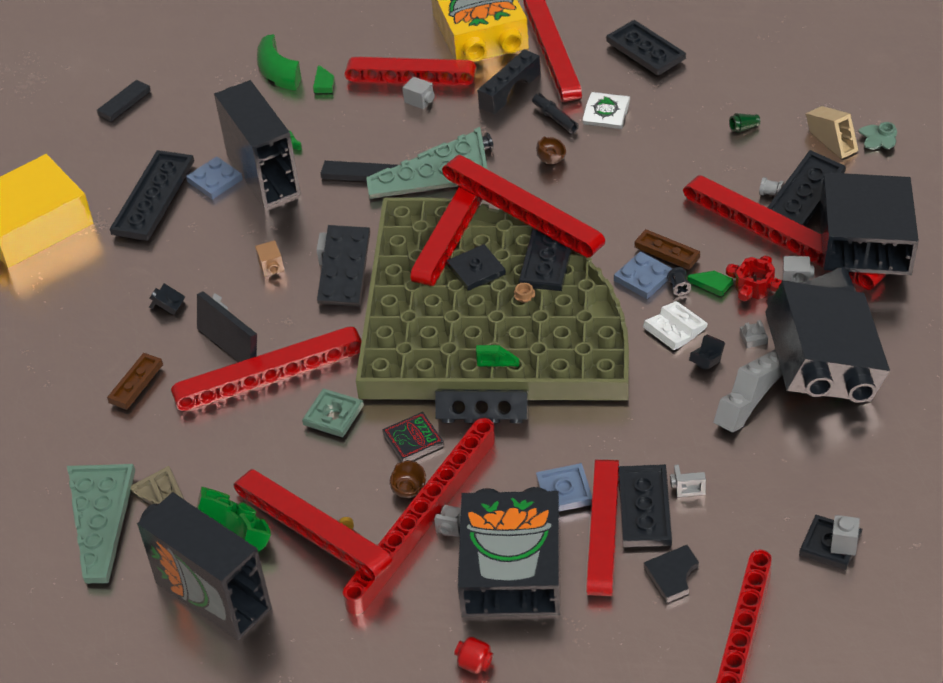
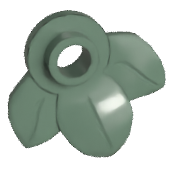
(879, 136)

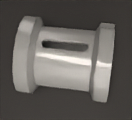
(770, 187)

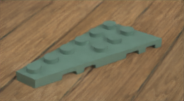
(425, 170)
(99, 509)

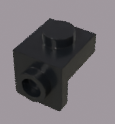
(166, 298)
(709, 352)

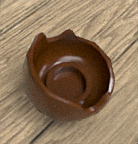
(550, 150)
(407, 479)

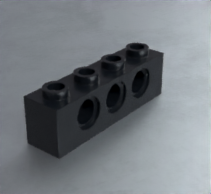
(446, 412)

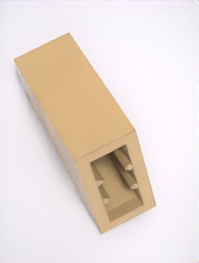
(833, 129)

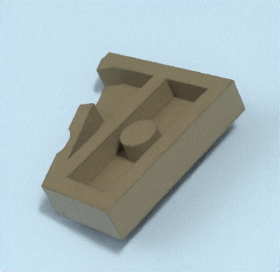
(157, 486)

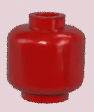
(473, 655)

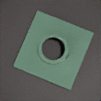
(332, 402)

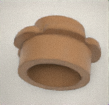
(524, 292)

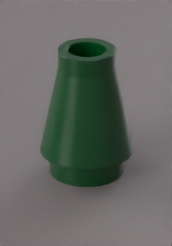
(743, 122)

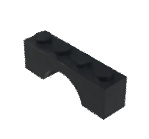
(495, 91)

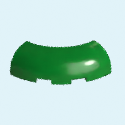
(276, 67)
(236, 517)

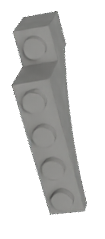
(749, 387)

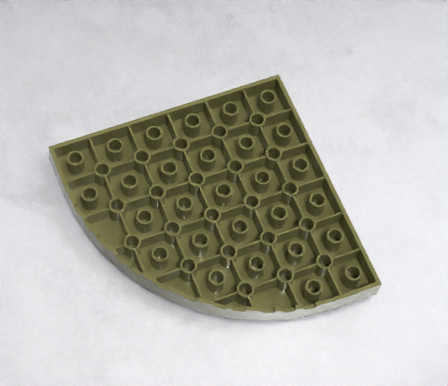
(427, 336)

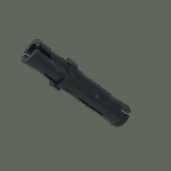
(550, 109)

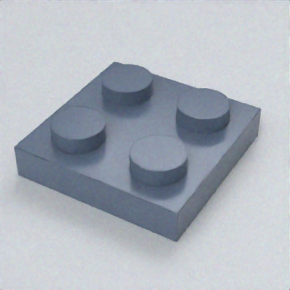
(214, 177)
(643, 275)
(570, 483)

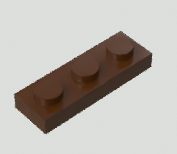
(667, 249)
(135, 381)

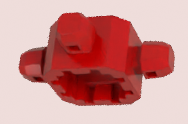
(747, 286)

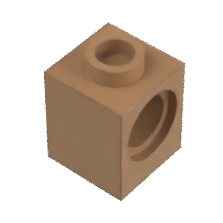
(269, 258)

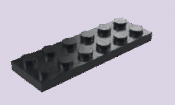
(152, 195)

